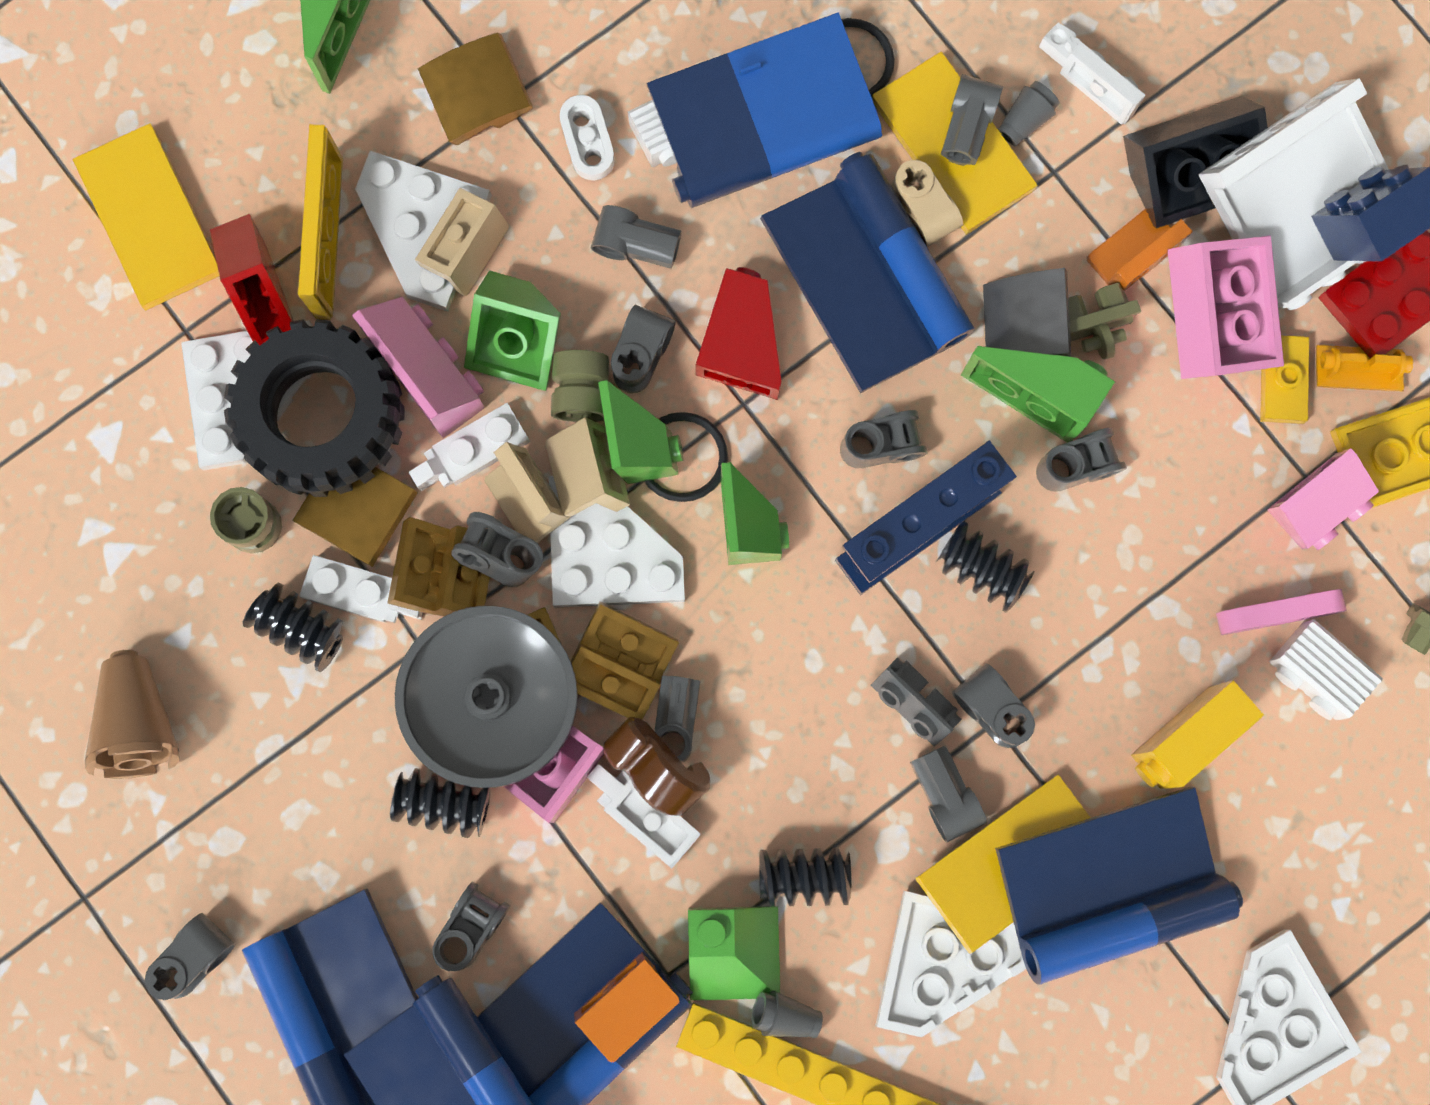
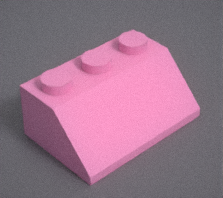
(1225, 307)
(422, 363)

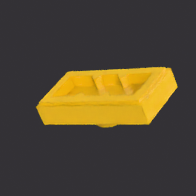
(1286, 387)

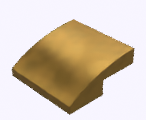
(475, 88)
(359, 519)
(428, 575)
(621, 661)

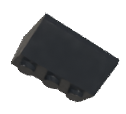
(1171, 155)

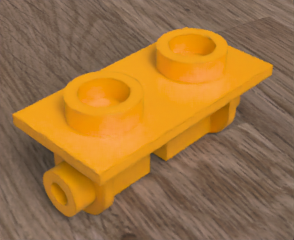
(1353, 369)

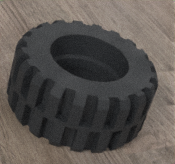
(275, 368)

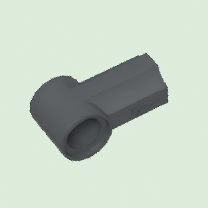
(972, 111)
(624, 235)
(678, 710)
(951, 803)

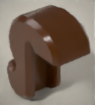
(655, 769)

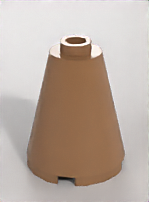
(129, 721)

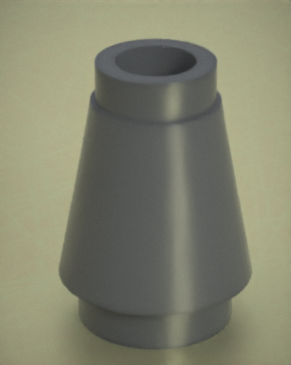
(1029, 112)
(785, 1017)

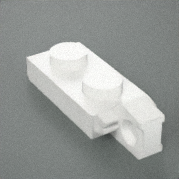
(1092, 74)
(469, 449)
(351, 590)
(662, 834)

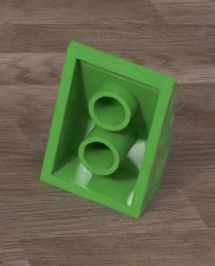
(328, 34)
(1046, 388)

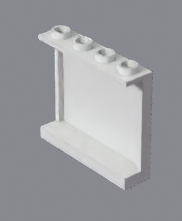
(1284, 179)

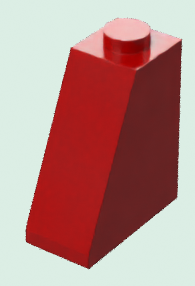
(250, 277)
(741, 336)

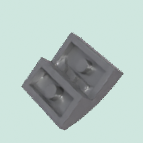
(1029, 313)

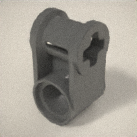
(641, 342)
(892, 440)
(1087, 460)
(494, 549)
(989, 699)
(469, 926)
(193, 953)

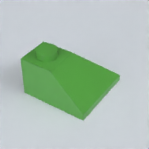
(512, 331)
(637, 440)
(750, 521)
(733, 952)

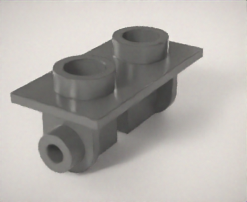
(929, 716)

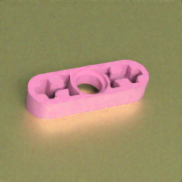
(1281, 612)

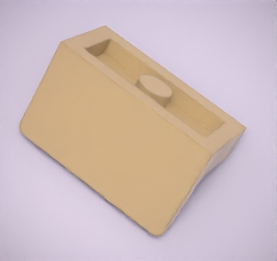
(463, 240)
(584, 469)
(524, 493)

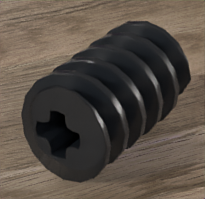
(985, 566)
(295, 627)
(439, 804)
(805, 876)

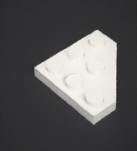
(404, 209)
(207, 372)
(612, 560)
(934, 974)
(1280, 1026)

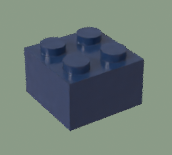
(1377, 214)

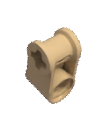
(929, 206)

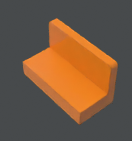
(1136, 250)
(626, 1008)

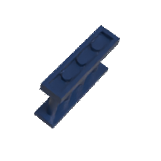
(924, 517)

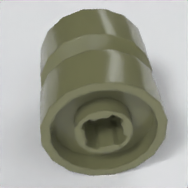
(579, 388)
(245, 520)

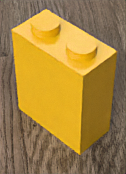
(1196, 736)

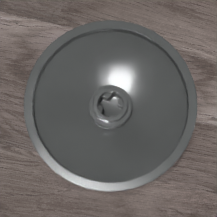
(486, 697)

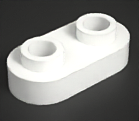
(587, 139)

